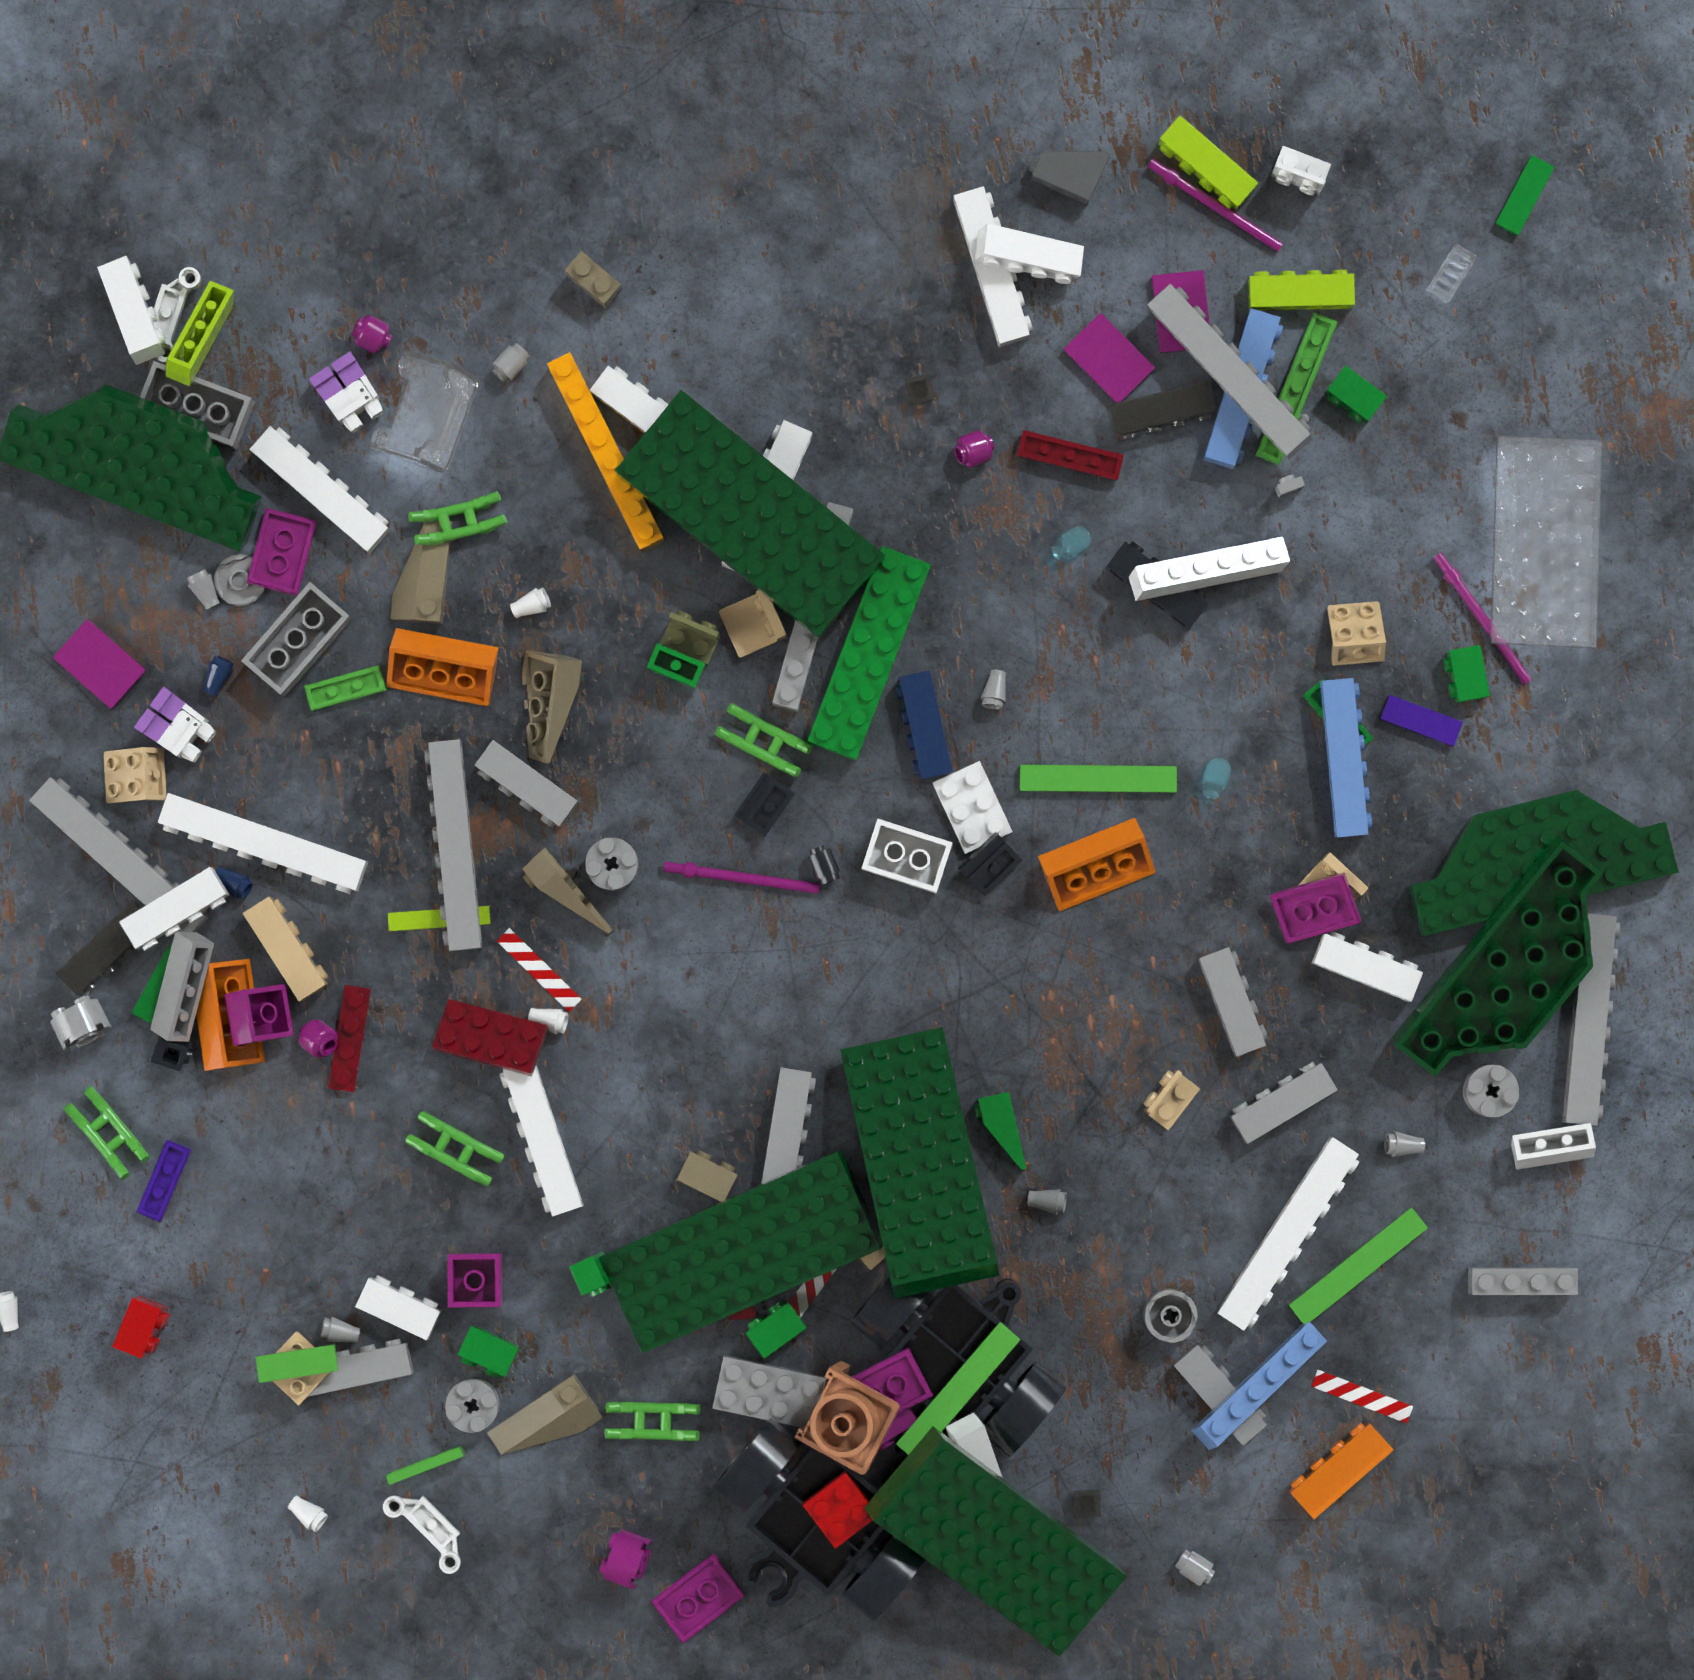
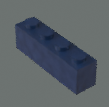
(925, 725)

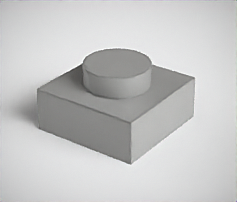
(1289, 485)

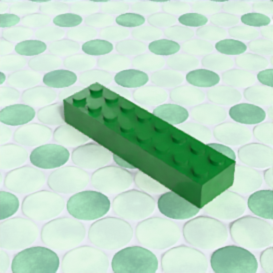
(869, 654)

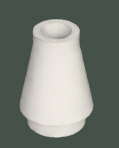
(532, 603)
(553, 1018)
(8, 1311)
(309, 1514)

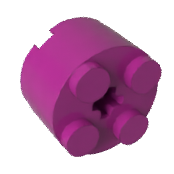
(627, 1558)

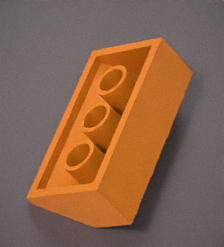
(441, 667)
(1097, 864)
(214, 1020)
(1340, 1469)

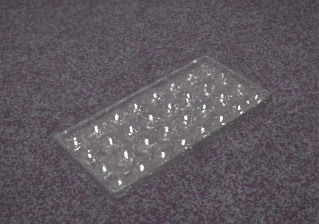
(1546, 542)

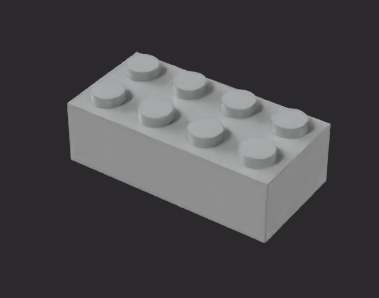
(220, 408)
(296, 639)
(767, 1391)

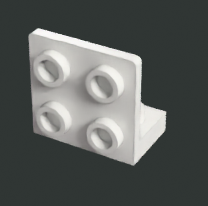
(1300, 170)

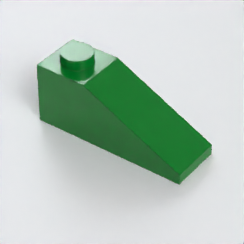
(1000, 1121)

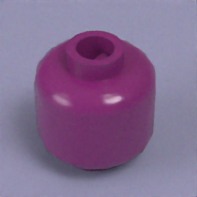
(371, 334)
(974, 449)
(318, 1038)

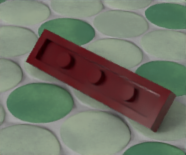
(1070, 455)
(350, 1038)

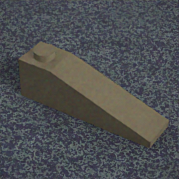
(423, 582)
(551, 688)
(552, 879)
(552, 1416)

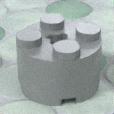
(597, 867)
(80, 1023)
(1505, 1095)
(1183, 1322)
(458, 1411)

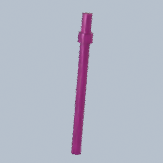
(1173, 177)
(1452, 577)
(690, 870)

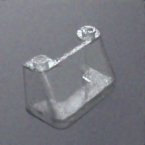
(428, 412)

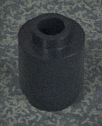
(823, 865)

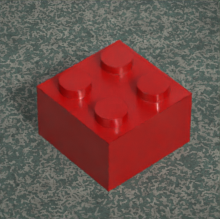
(141, 1327)
(839, 1509)

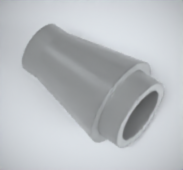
(203, 588)
(995, 690)
(1402, 1144)
(1048, 1200)
(338, 1331)

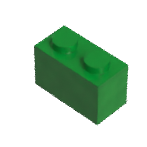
(1355, 395)
(676, 666)
(1466, 674)
(590, 1275)
(775, 1329)
(488, 1351)

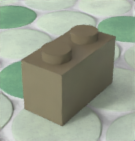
(593, 279)
(707, 1176)

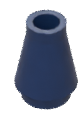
(217, 674)
(235, 883)

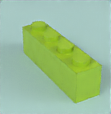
(1207, 163)
(1301, 292)
(199, 333)

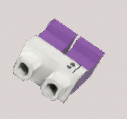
(353, 399)
(182, 732)

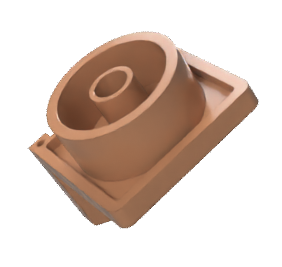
(849, 1420)

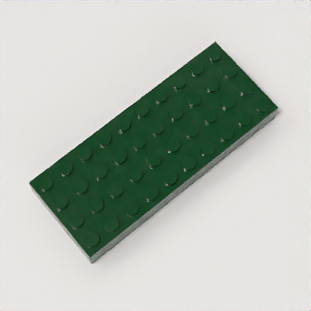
(749, 514)
(919, 1163)
(741, 1251)
(995, 1541)

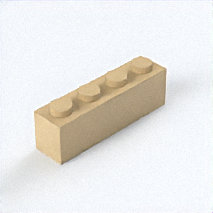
(285, 948)

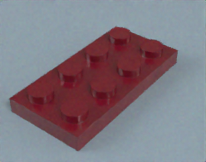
(490, 1037)

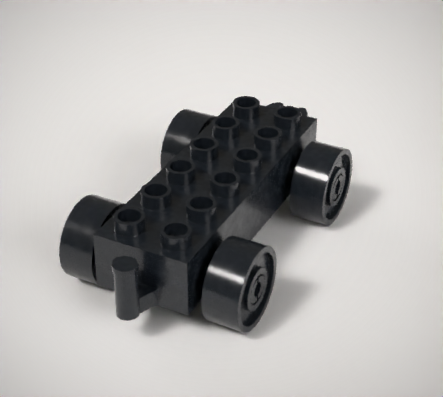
(941, 1342)

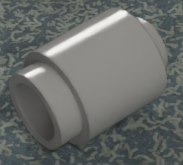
(510, 362)
(1195, 1567)

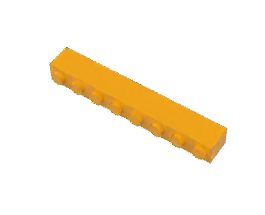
(604, 450)

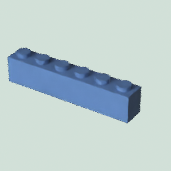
(1231, 421)
(1344, 757)
(1259, 1385)

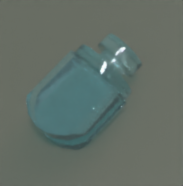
(1071, 543)
(1216, 777)

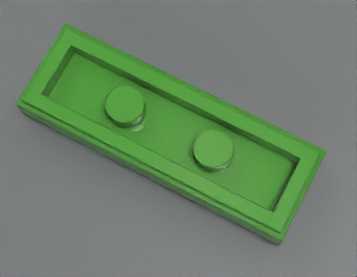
(345, 688)
(297, 1363)
(425, 1464)

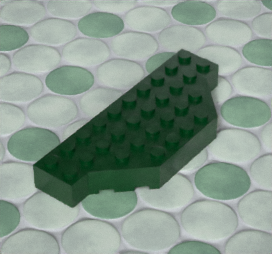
(134, 459)
(1506, 843)
(1512, 969)

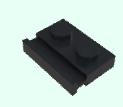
(764, 804)
(990, 864)

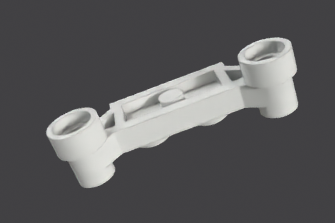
(171, 303)
(431, 1525)

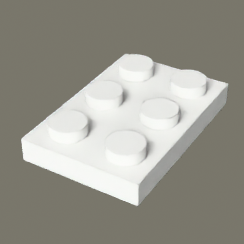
(971, 806)

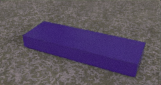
(1421, 720)
(164, 1180)

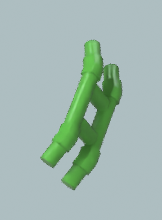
(451, 534)
(769, 756)
(91, 1129)
(457, 1164)
(639, 1410)

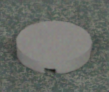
(231, 581)

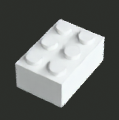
(906, 856)

